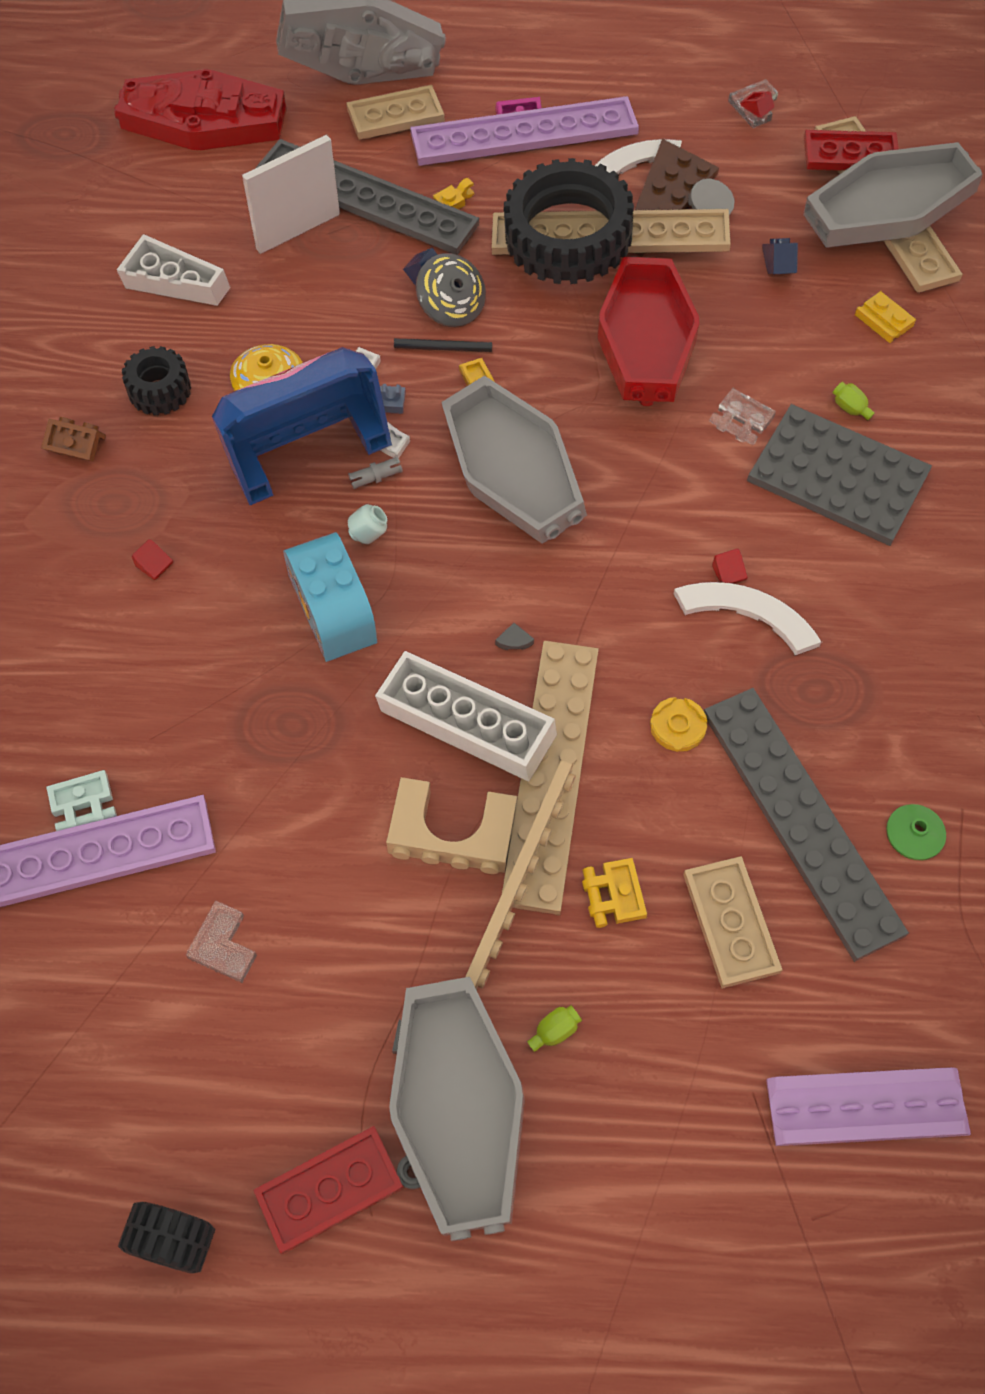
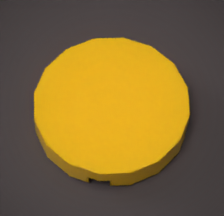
(678, 724)

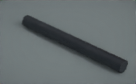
(442, 345)

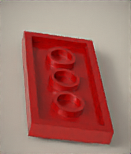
(843, 149)
(327, 1190)

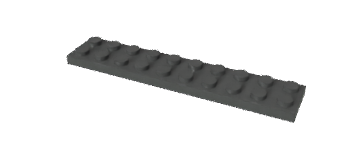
(395, 206)
(805, 825)

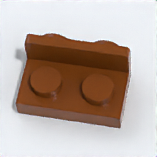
(72, 439)

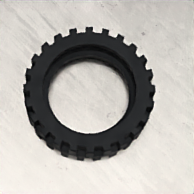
(568, 184)

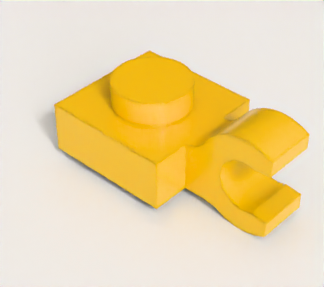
(455, 197)

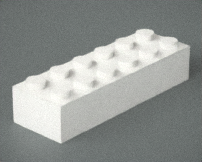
(467, 715)

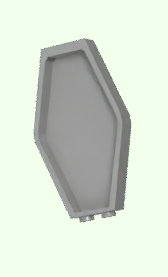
(359, 39)
(892, 194)
(514, 459)
(457, 1108)

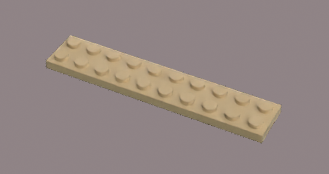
(652, 229)
(919, 256)
(564, 694)

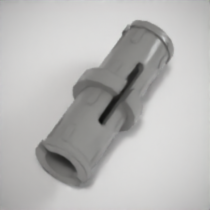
(375, 472)

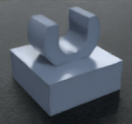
(393, 398)

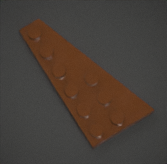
(672, 179)

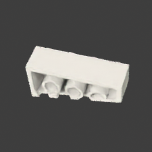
(172, 273)

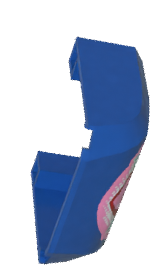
(296, 405)

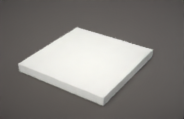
(292, 194)

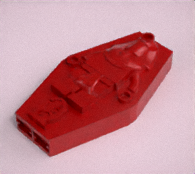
(201, 109)
(648, 329)

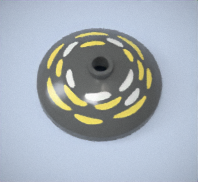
(441, 298)

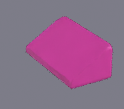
(517, 105)

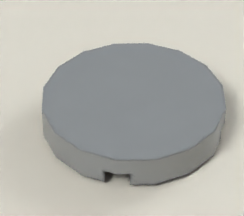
(711, 195)

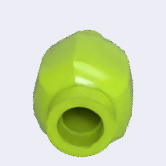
(852, 400)
(555, 1027)

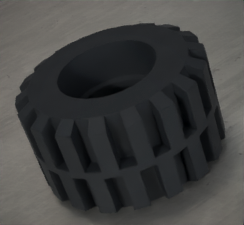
(152, 366)
(166, 1237)

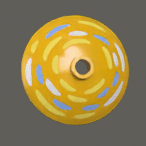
(261, 363)

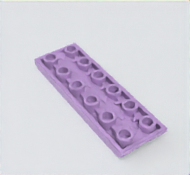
(867, 1106)

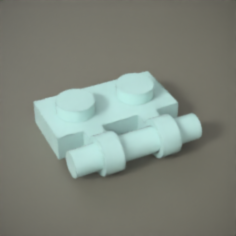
(79, 794)

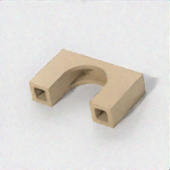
(483, 850)

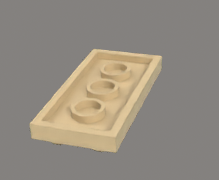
(395, 112)
(732, 922)

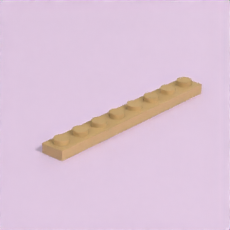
(526, 862)

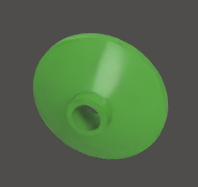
(910, 841)

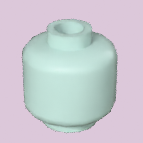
(367, 524)

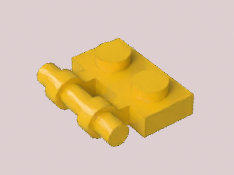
(623, 889)

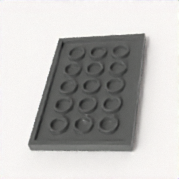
(840, 474)

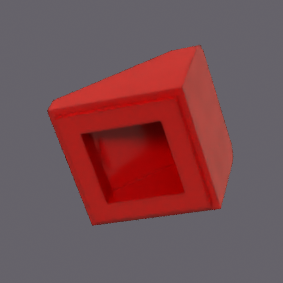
(758, 103)
(151, 559)
(730, 567)

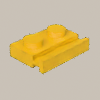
(885, 317)

